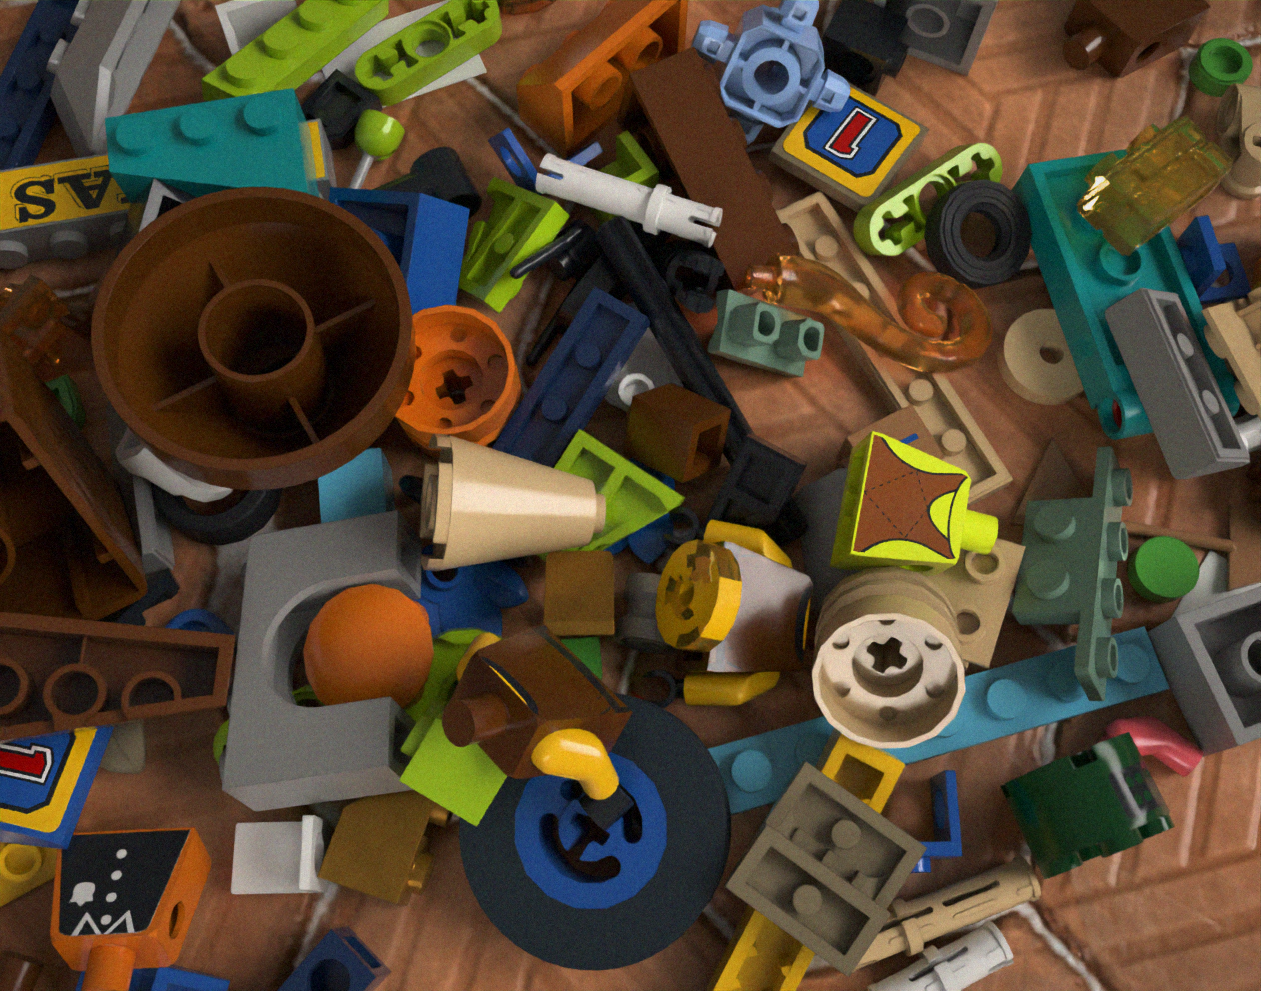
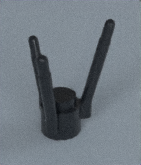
(566, 257)

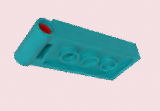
(1090, 276)

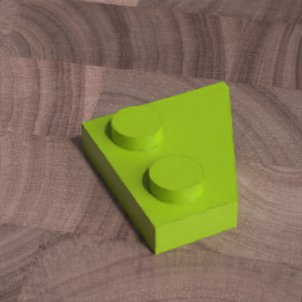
(515, 230)

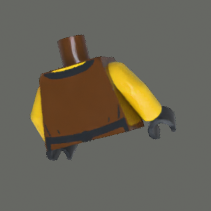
(769, 628)
(540, 716)

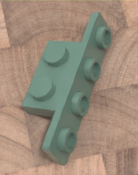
(1073, 569)

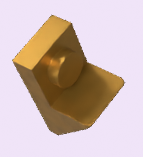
(579, 593)

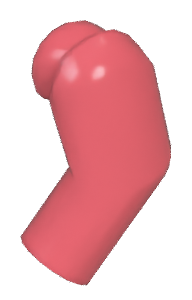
(1159, 740)

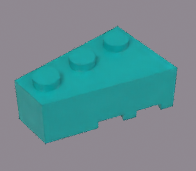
(215, 146)

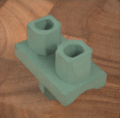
(764, 335)

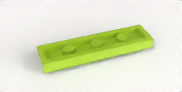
(294, 48)

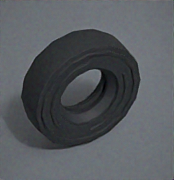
(1010, 227)

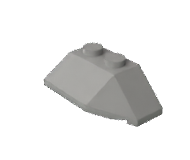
(104, 65)

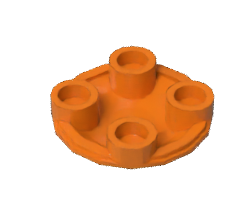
(369, 647)

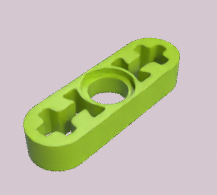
(424, 70)
(904, 199)

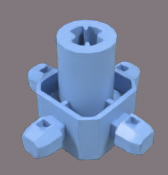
(771, 65)

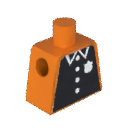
(126, 901)

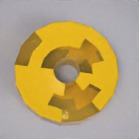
(698, 596)

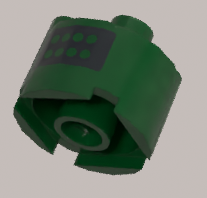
(1087, 805)

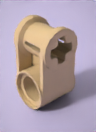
(1240, 138)

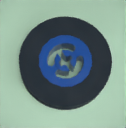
(662, 877)

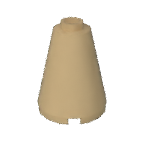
(501, 506)

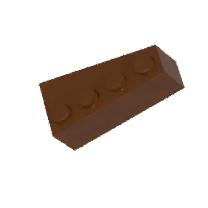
(704, 160)
(101, 675)

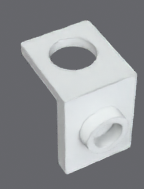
(248, 19)
(280, 856)

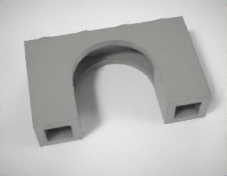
(312, 754)

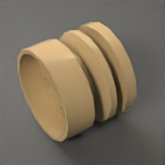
(887, 658)

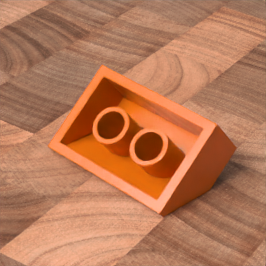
(585, 79)

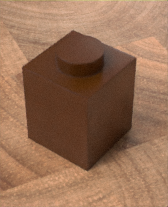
(676, 431)

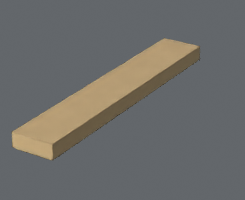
(828, 241)

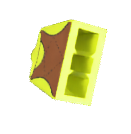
(906, 511)

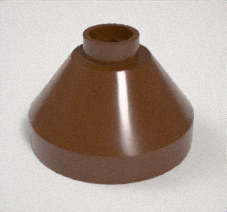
(255, 337)

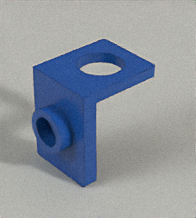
(525, 173)
(1208, 260)
(945, 822)

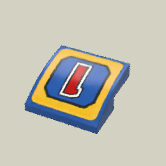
(47, 786)

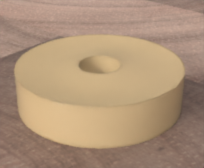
(1026, 370)

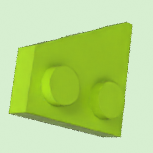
(629, 492)

